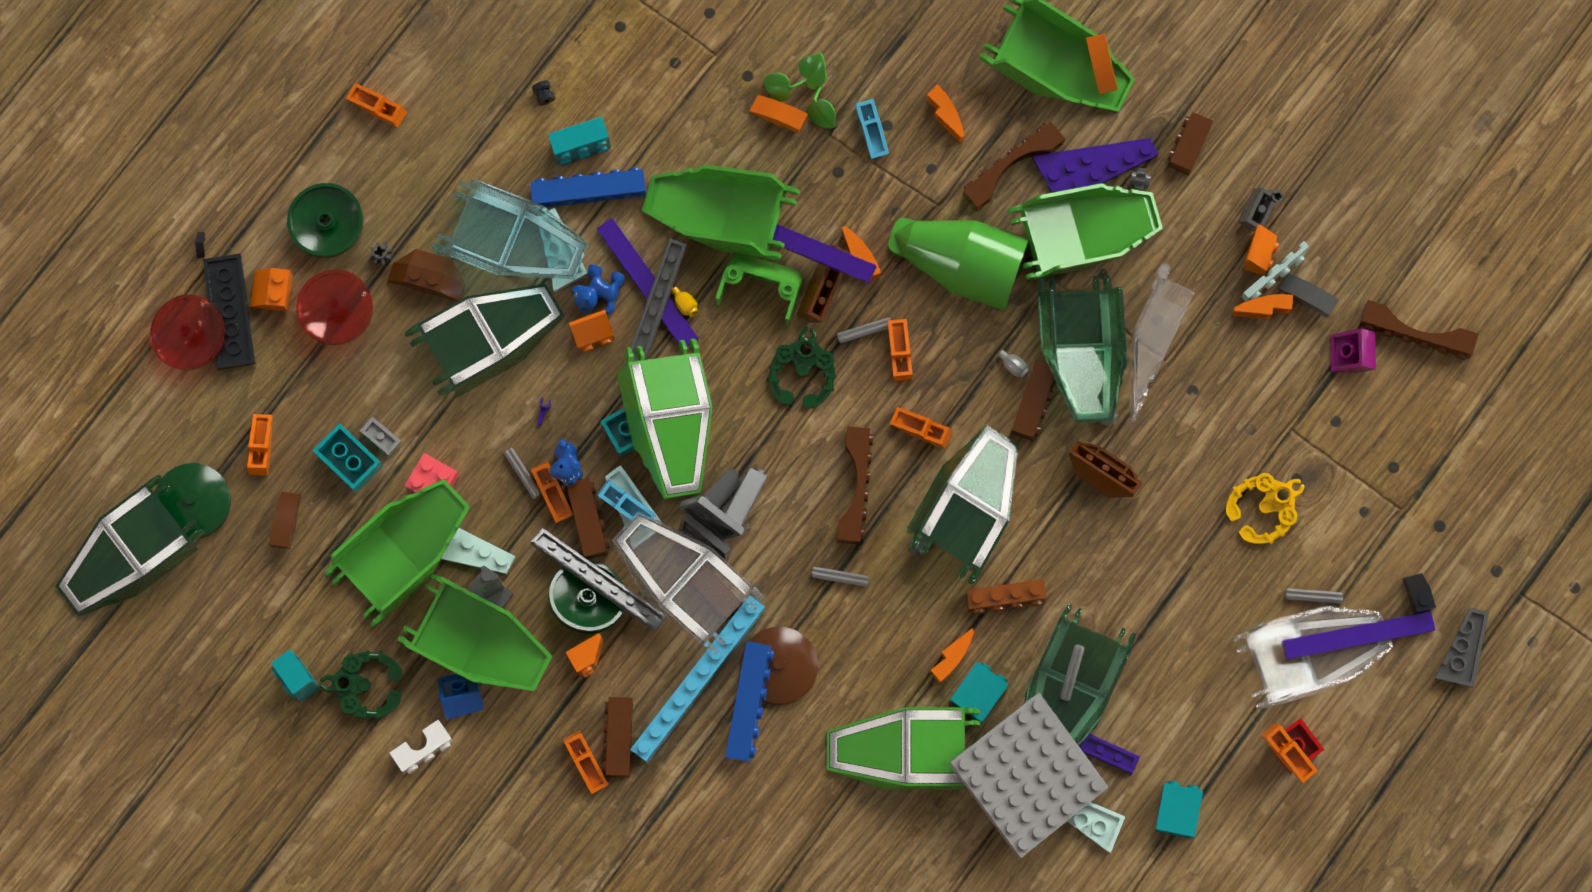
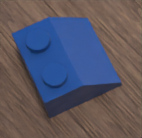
(459, 696)

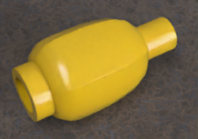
(685, 303)

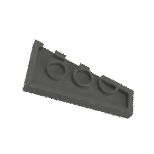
(1464, 653)

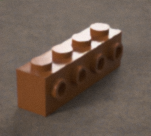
(1007, 595)

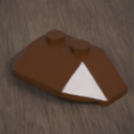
(428, 274)
(1104, 471)

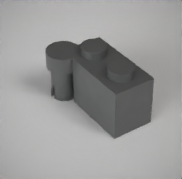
(1259, 207)

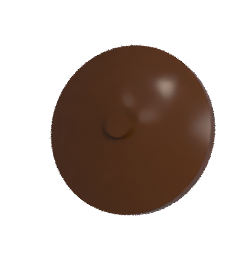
(792, 667)

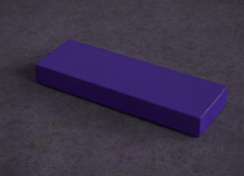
(1109, 754)

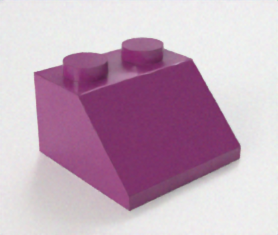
(1353, 351)

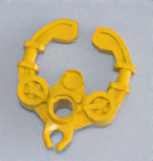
(1271, 503)

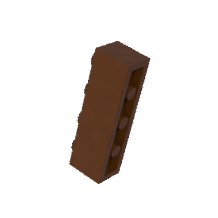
(820, 292)
(1033, 402)
(587, 519)
(618, 737)

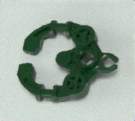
(803, 363)
(357, 684)

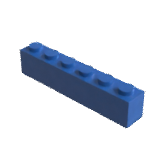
(588, 188)
(748, 701)

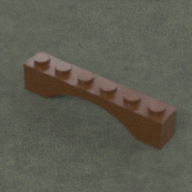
(1043, 142)
(1456, 342)
(850, 525)

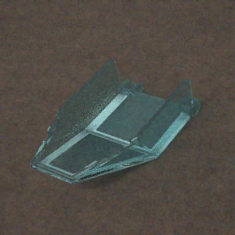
(512, 236)

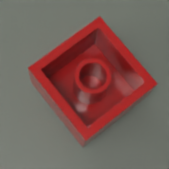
(1305, 739)

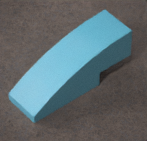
(871, 128)
(622, 500)

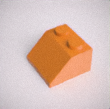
(1260, 251)
(271, 289)
(592, 331)
(586, 655)

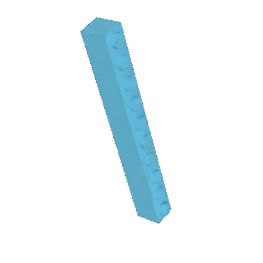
(696, 681)

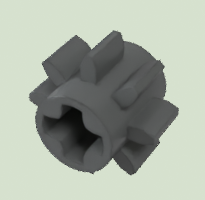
(1140, 179)
(377, 249)

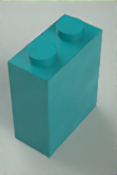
(980, 691)
(1178, 809)

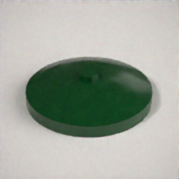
(325, 220)
(197, 495)
(579, 605)

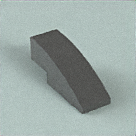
(1309, 295)

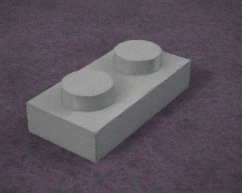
(380, 436)

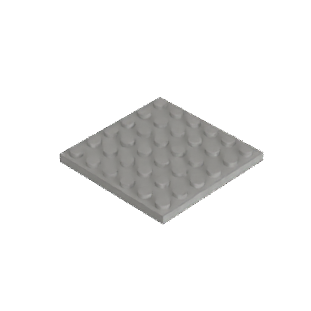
(1028, 775)

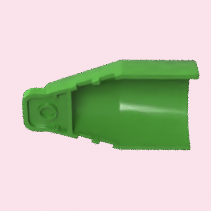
(962, 256)

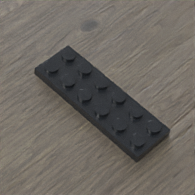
(228, 293)

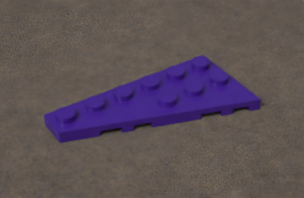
(1092, 164)

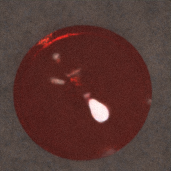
(334, 307)
(187, 332)

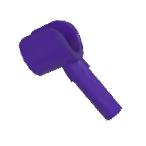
(543, 410)

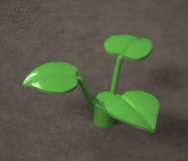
(814, 71)

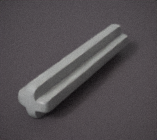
(863, 330)
(522, 473)
(839, 576)
(1313, 595)
(1072, 672)

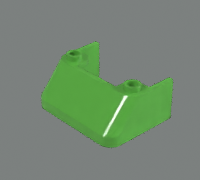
(787, 278)

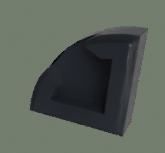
(199, 243)

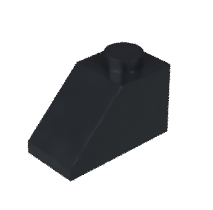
(1419, 594)

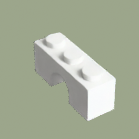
(437, 740)

